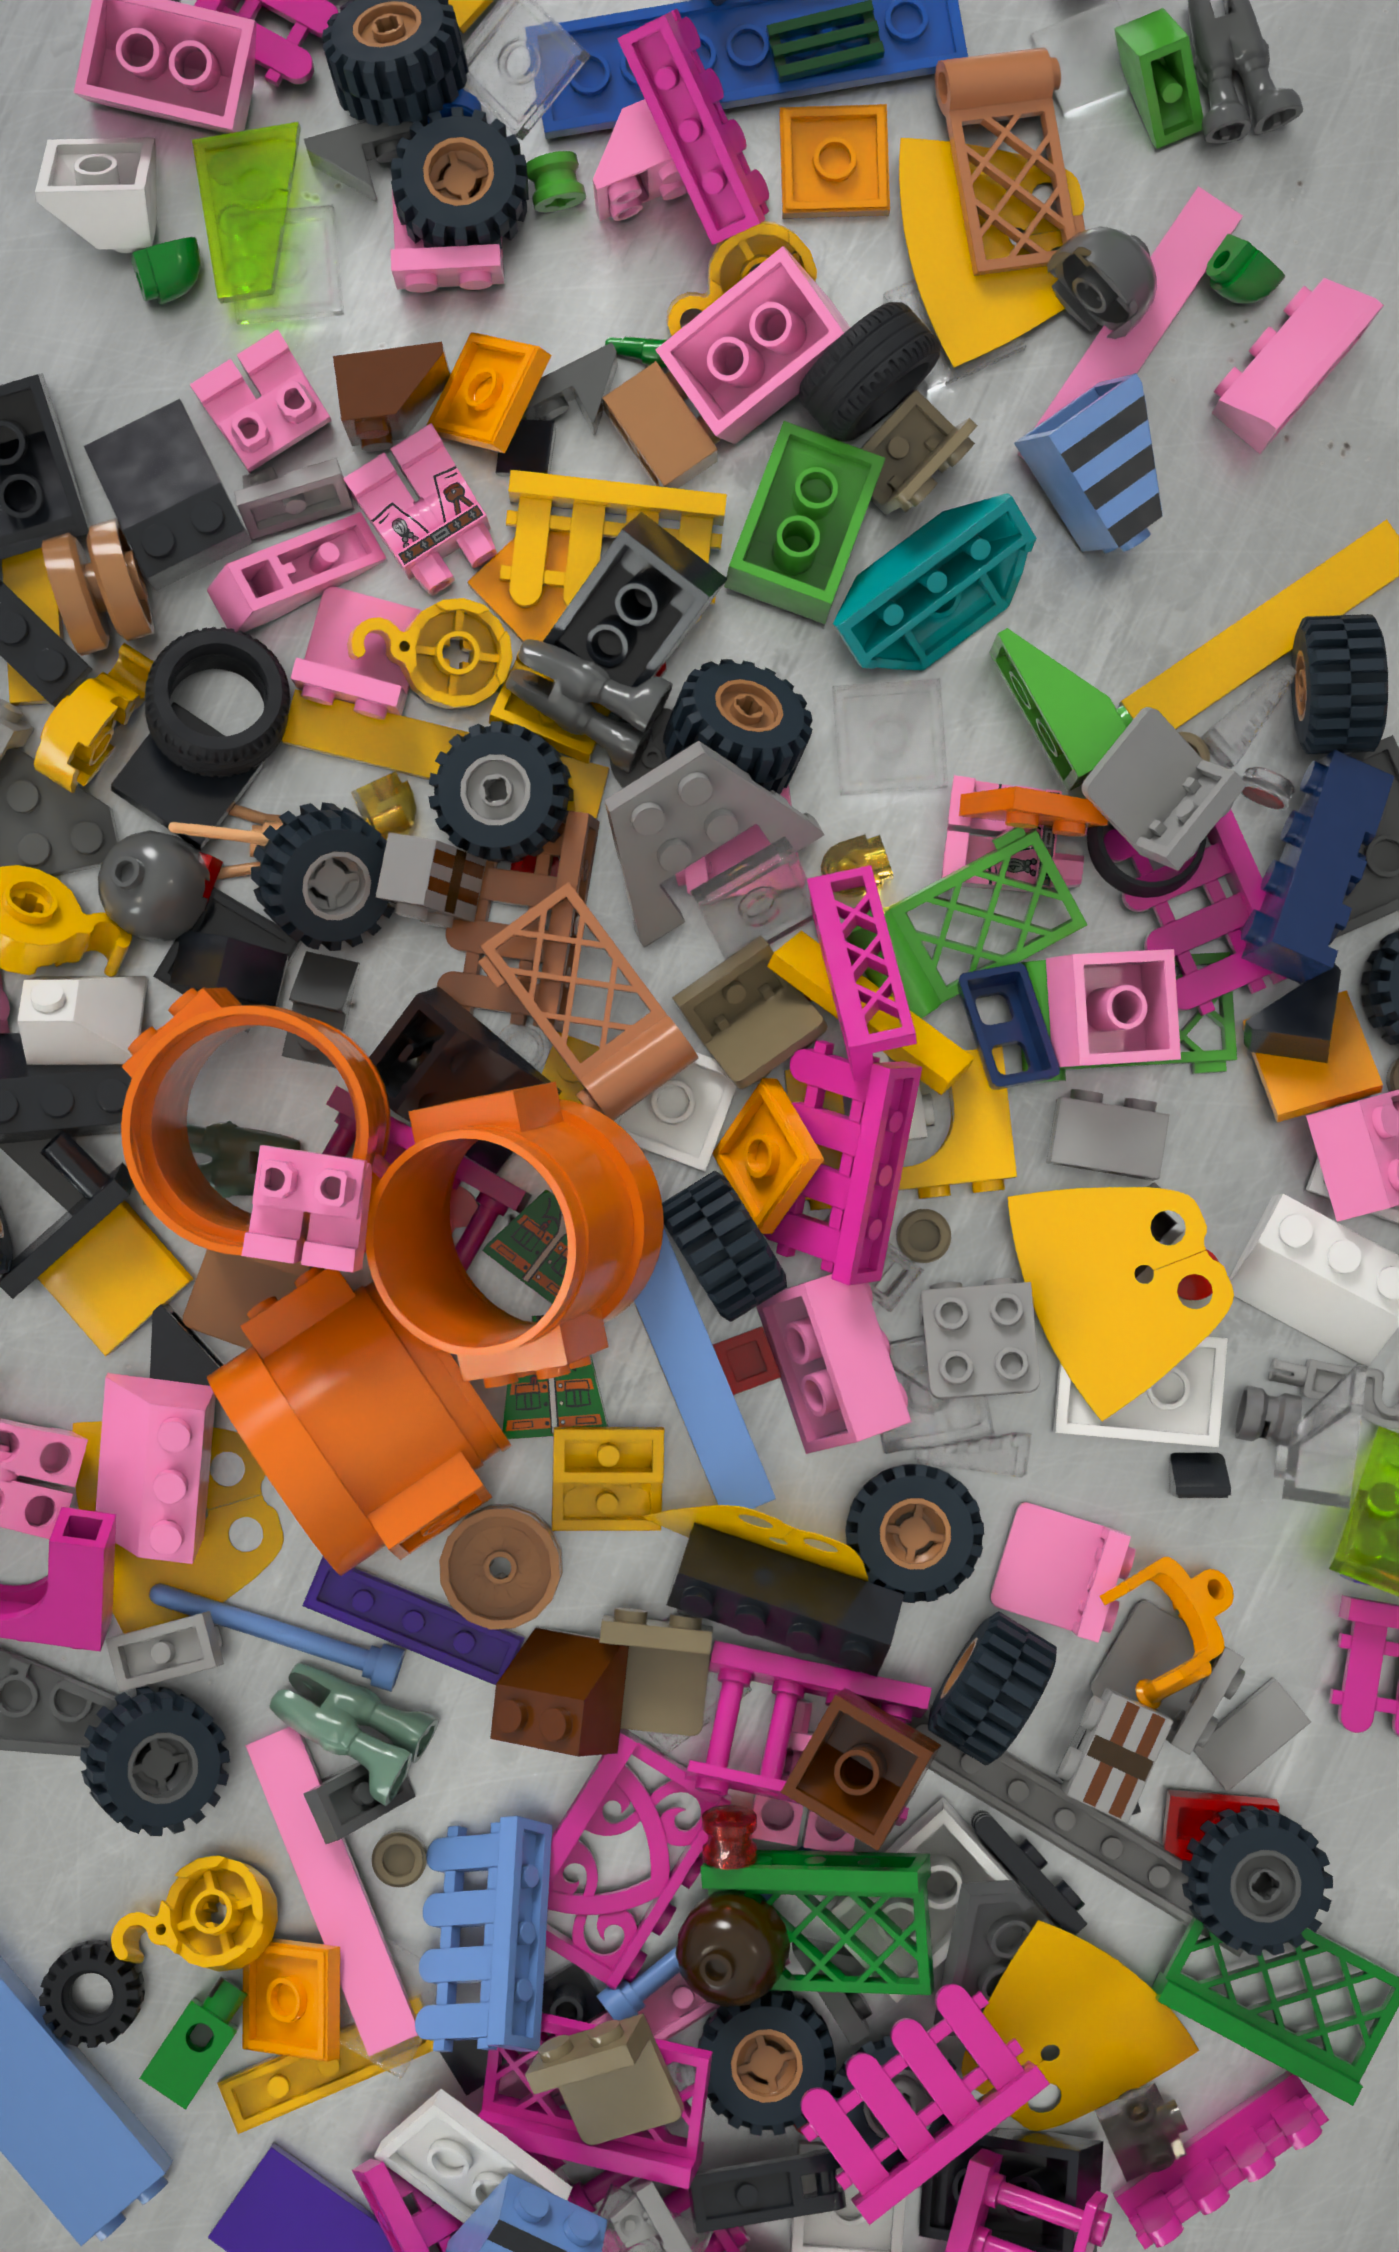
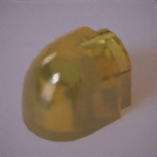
(387, 805)
(855, 854)

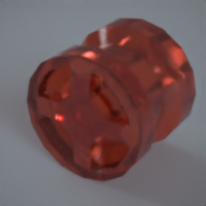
(729, 1837)

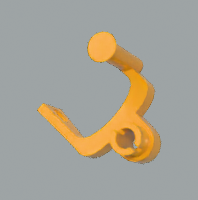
(1199, 1602)

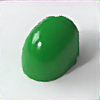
(167, 269)
(1242, 272)

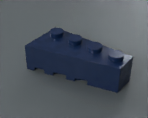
(1317, 868)

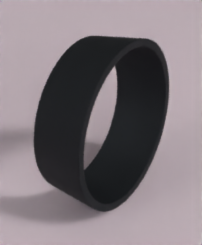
(1128, 884)

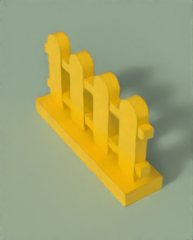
(587, 526)

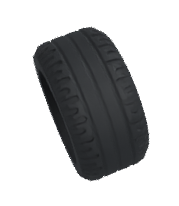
(869, 371)
(217, 650)

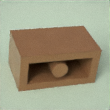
(661, 427)

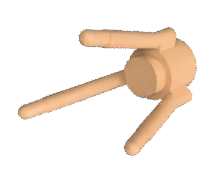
(254, 837)

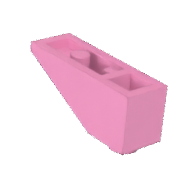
(293, 572)

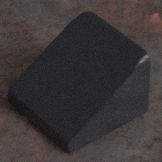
(529, 449)
(1198, 1475)

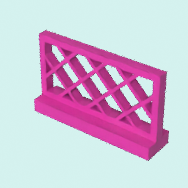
(551, 2131)

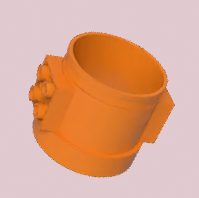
(158, 1098)
(608, 1214)
(356, 1420)

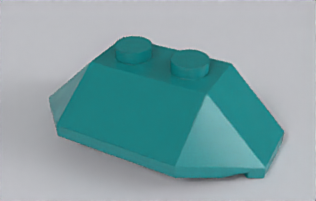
(936, 586)

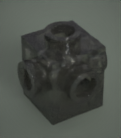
(1143, 2131)

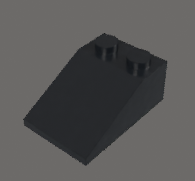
(35, 471)
(167, 495)
(637, 603)
(1038, 2161)

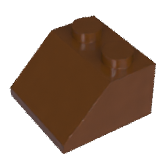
(388, 391)
(562, 1694)
(860, 1768)

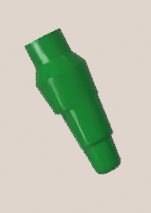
(638, 348)

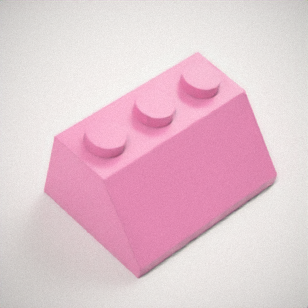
(169, 62)
(753, 346)
(1293, 360)
(833, 1363)
(156, 1464)

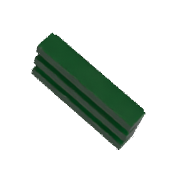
(820, 21)

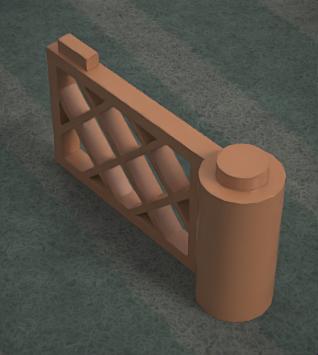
(994, 90)
(633, 1061)

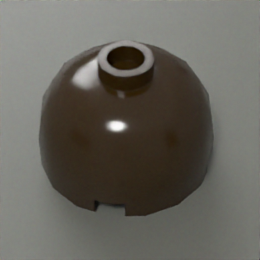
(732, 1948)

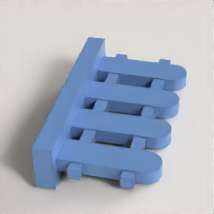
(514, 1936)

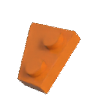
(1031, 808)

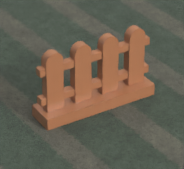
(472, 990)

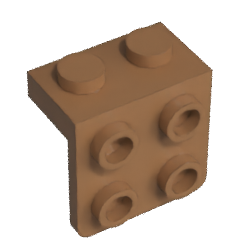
(230, 1288)

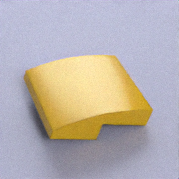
(115, 1278)
(607, 1478)

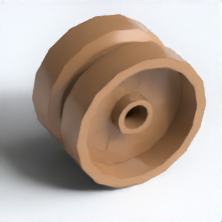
(92, 588)
(501, 1599)

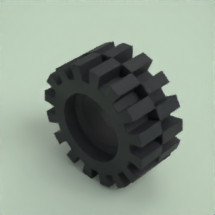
(74, 2022)

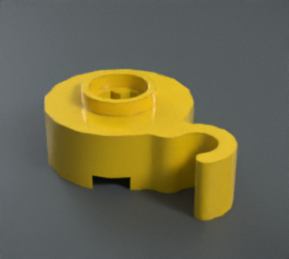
(733, 262)
(421, 647)
(82, 724)
(46, 925)
(186, 1920)

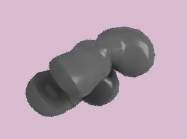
(1237, 45)
(576, 686)

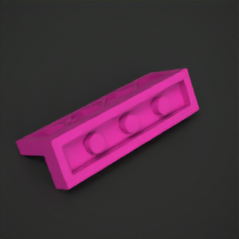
(843, 976)

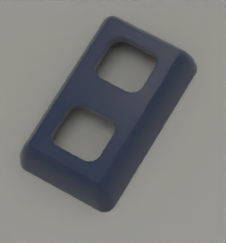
(1024, 1029)

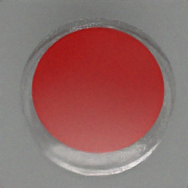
(1267, 788)

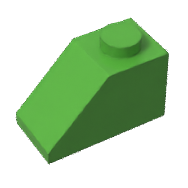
(1161, 76)

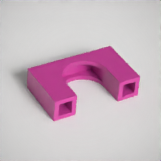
(76, 1597)

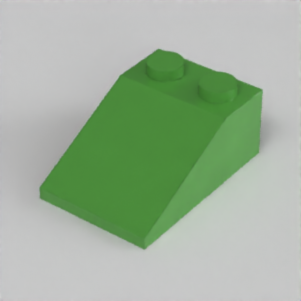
(804, 522)
(1064, 711)

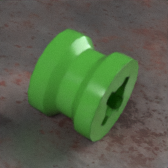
(555, 181)

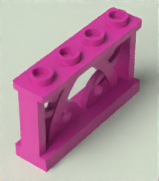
(616, 1781)

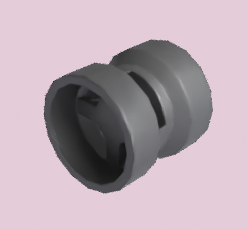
(1267, 1416)

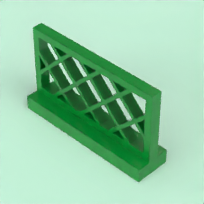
(850, 1875)
(1271, 2038)

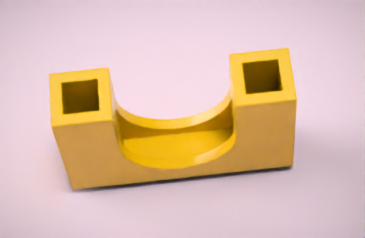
(976, 1145)

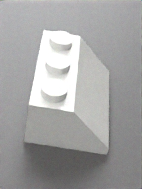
(1320, 1279)

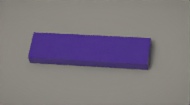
(412, 1621)

